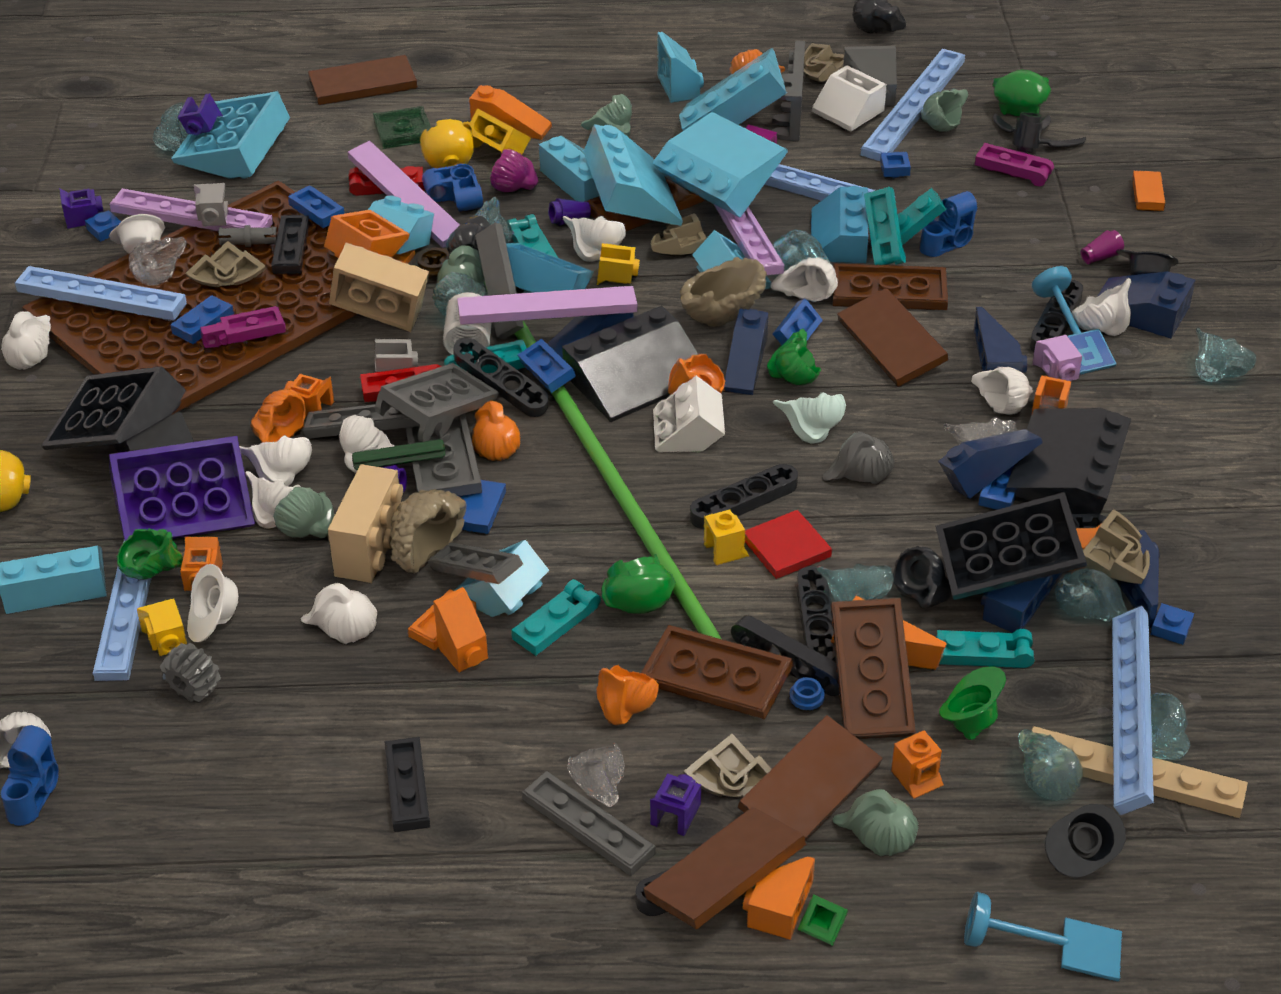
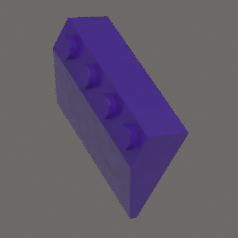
(182, 488)

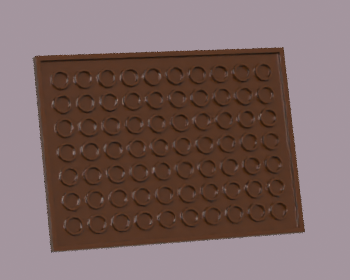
(127, 341)

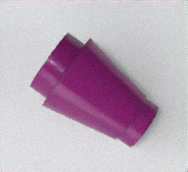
(1103, 247)

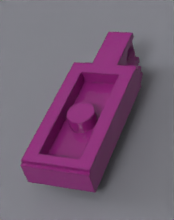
(243, 327)

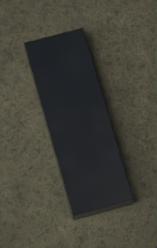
(290, 244)
(407, 784)

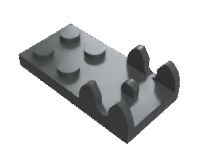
(794, 90)
(435, 398)

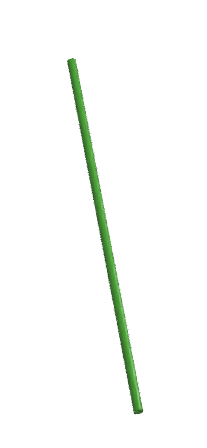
(627, 502)

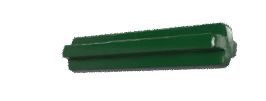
(400, 454)

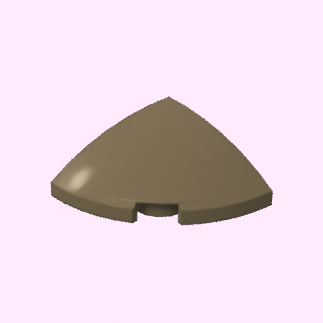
(821, 62)
(680, 239)
(226, 267)
(1118, 550)
(728, 769)

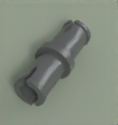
(248, 236)

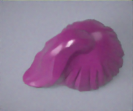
(513, 172)

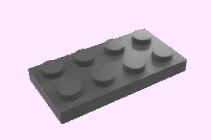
(455, 471)

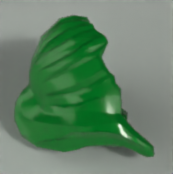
(794, 361)
(148, 554)

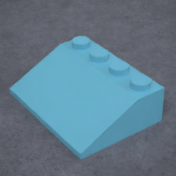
(740, 93)
(236, 139)
(720, 162)
(628, 178)

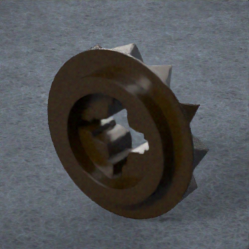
(429, 256)

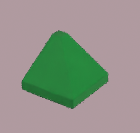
(823, 920)

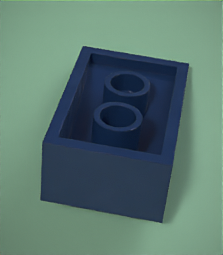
(1156, 300)

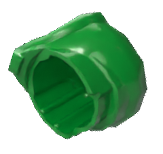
(1021, 92)
(638, 585)

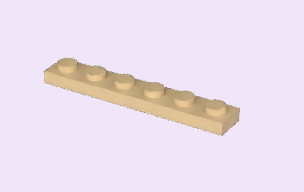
(1169, 778)

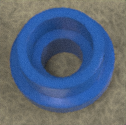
(807, 694)

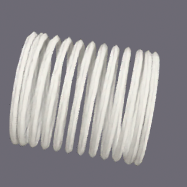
(452, 323)

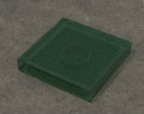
(401, 126)

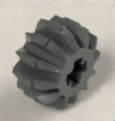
(190, 672)

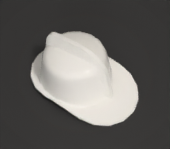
(136, 230)
(212, 602)

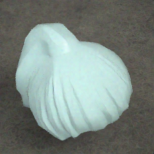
(813, 416)

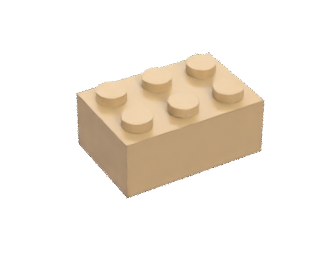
(378, 287)
(363, 523)

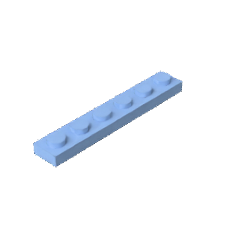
(101, 293)

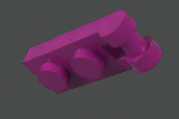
(1014, 163)

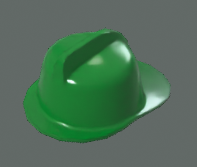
(974, 702)

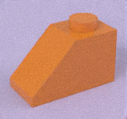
(459, 630)
(779, 898)

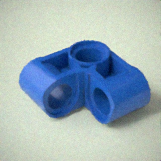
(454, 184)
(952, 227)
(31, 775)

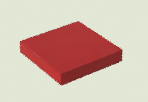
(787, 544)

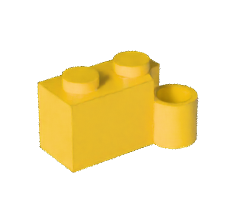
(495, 133)

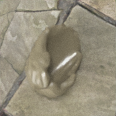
(721, 291)
(425, 526)

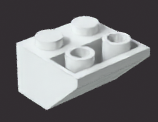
(850, 98)
(689, 418)

